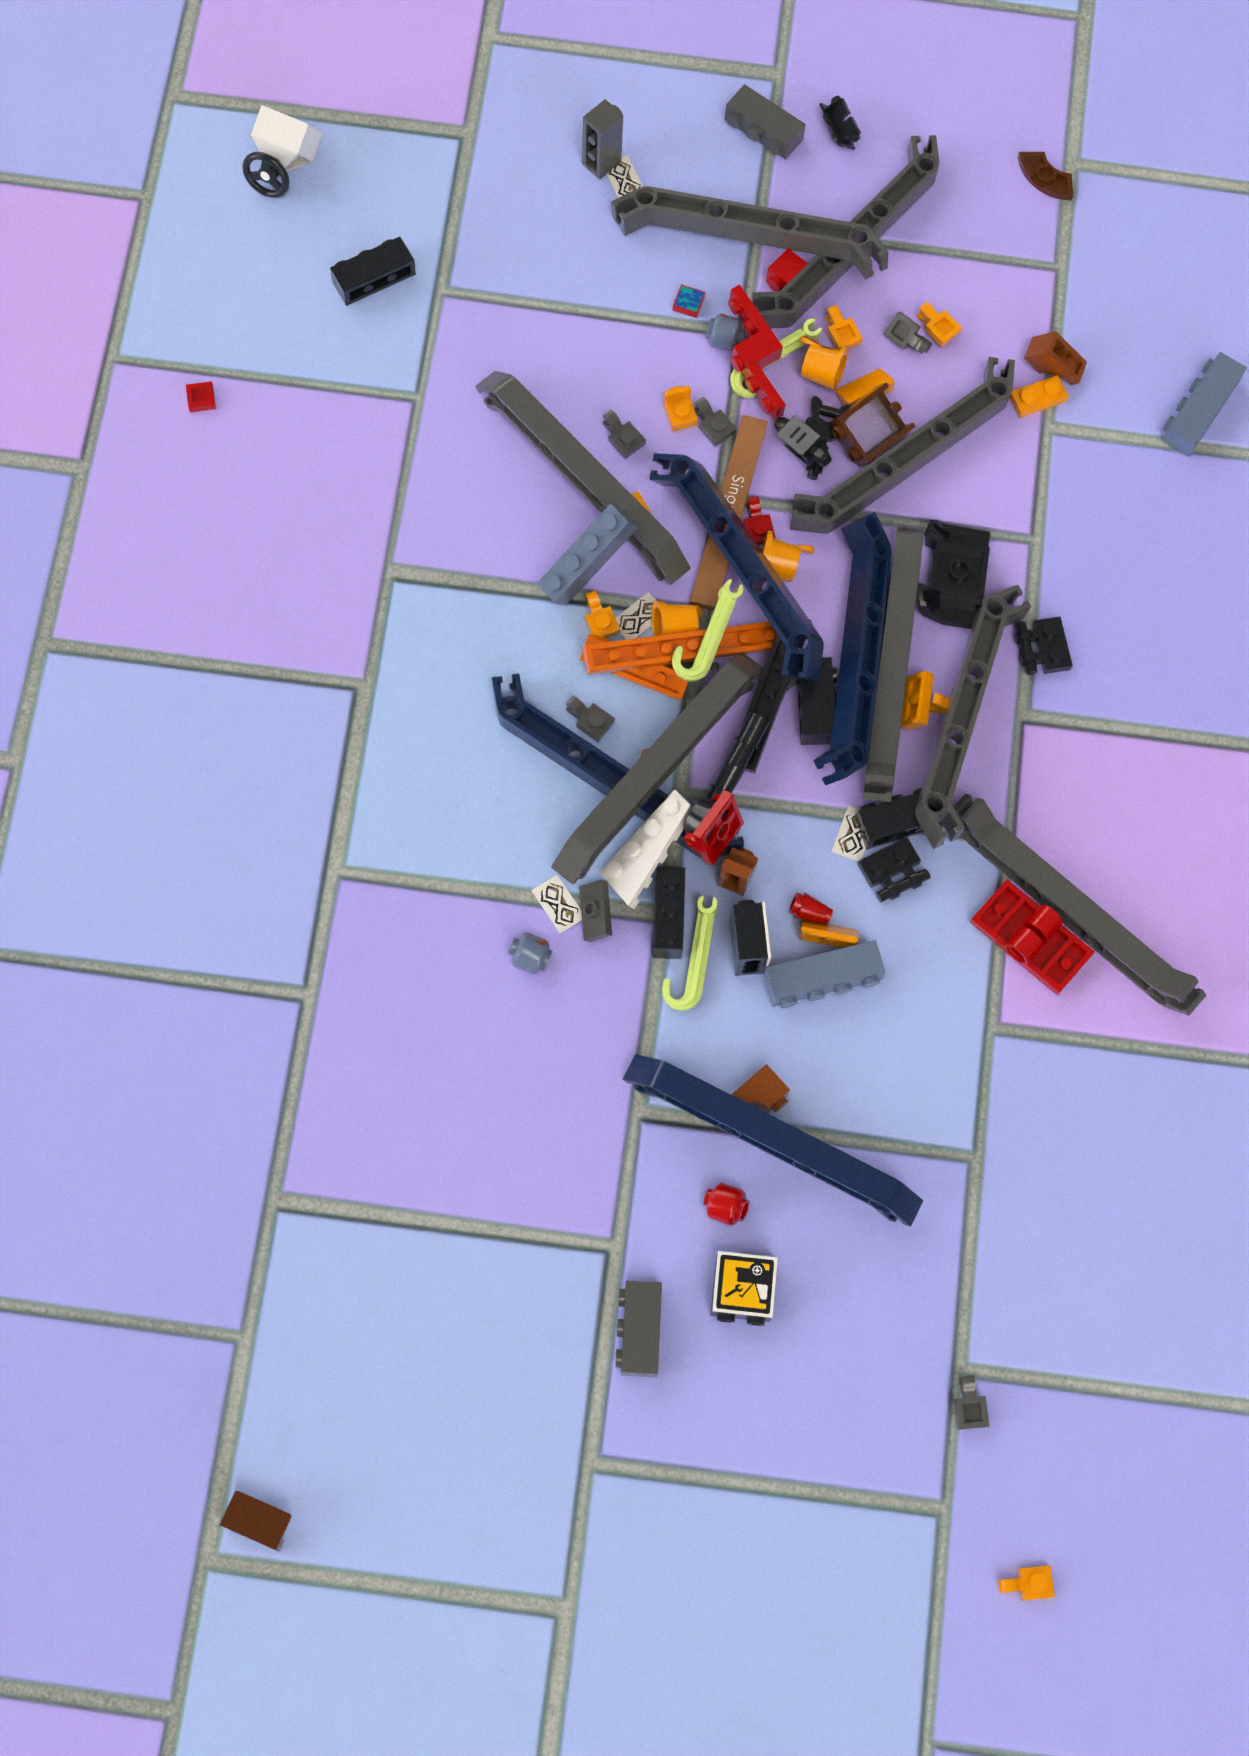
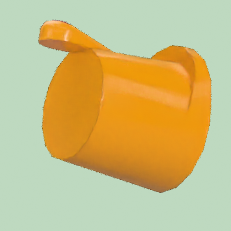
(824, 364)
(784, 556)
(674, 618)

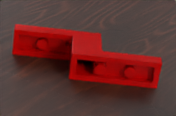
(756, 352)

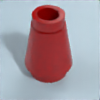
(809, 909)

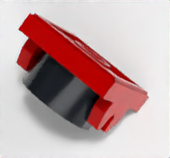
(712, 826)

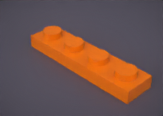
(659, 678)

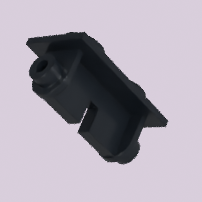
(845, 131)

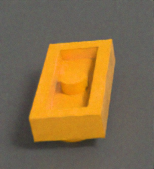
(1038, 396)
(917, 700)

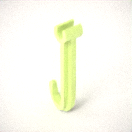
(789, 343)
(711, 638)
(698, 960)

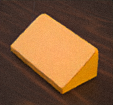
(859, 388)
(828, 934)

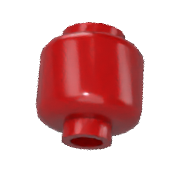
(726, 1204)

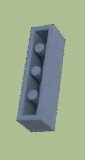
(1203, 404)
(588, 554)
(824, 973)

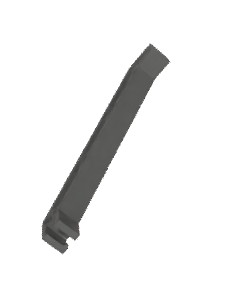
(751, 225)
(819, 273)
(906, 456)
(583, 471)
(894, 663)
(962, 714)
(655, 767)
(1079, 913)

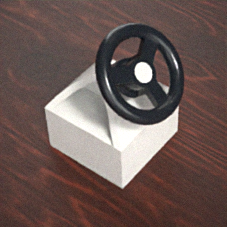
(283, 146)

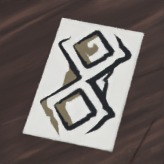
(624, 177)
(636, 618)
(849, 840)
(558, 903)

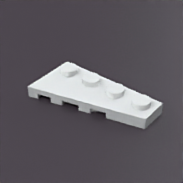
(634, 863)

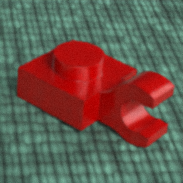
(757, 523)

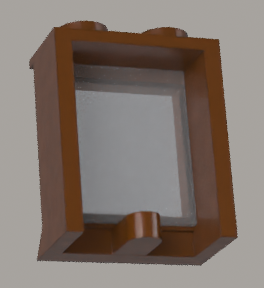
(870, 426)

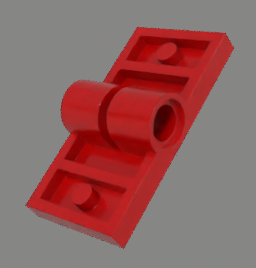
(1032, 936)

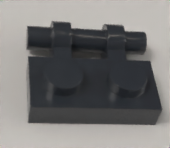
(1051, 644)
(889, 863)

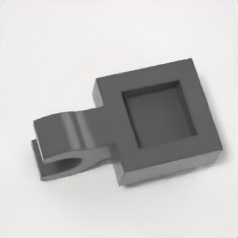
(904, 332)
(714, 425)
(624, 437)
(592, 721)
(970, 1410)

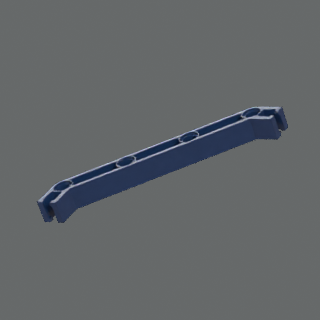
(748, 563)
(860, 648)
(558, 742)
(774, 1137)

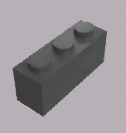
(764, 122)
(602, 138)
(639, 1329)

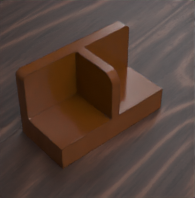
(256, 1520)

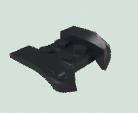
(956, 574)

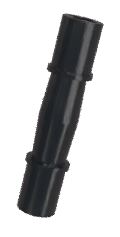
(739, 756)

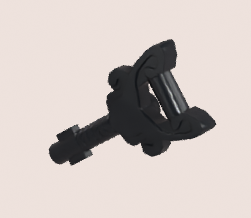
(821, 427)

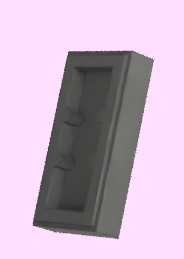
(595, 910)

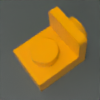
(679, 408)

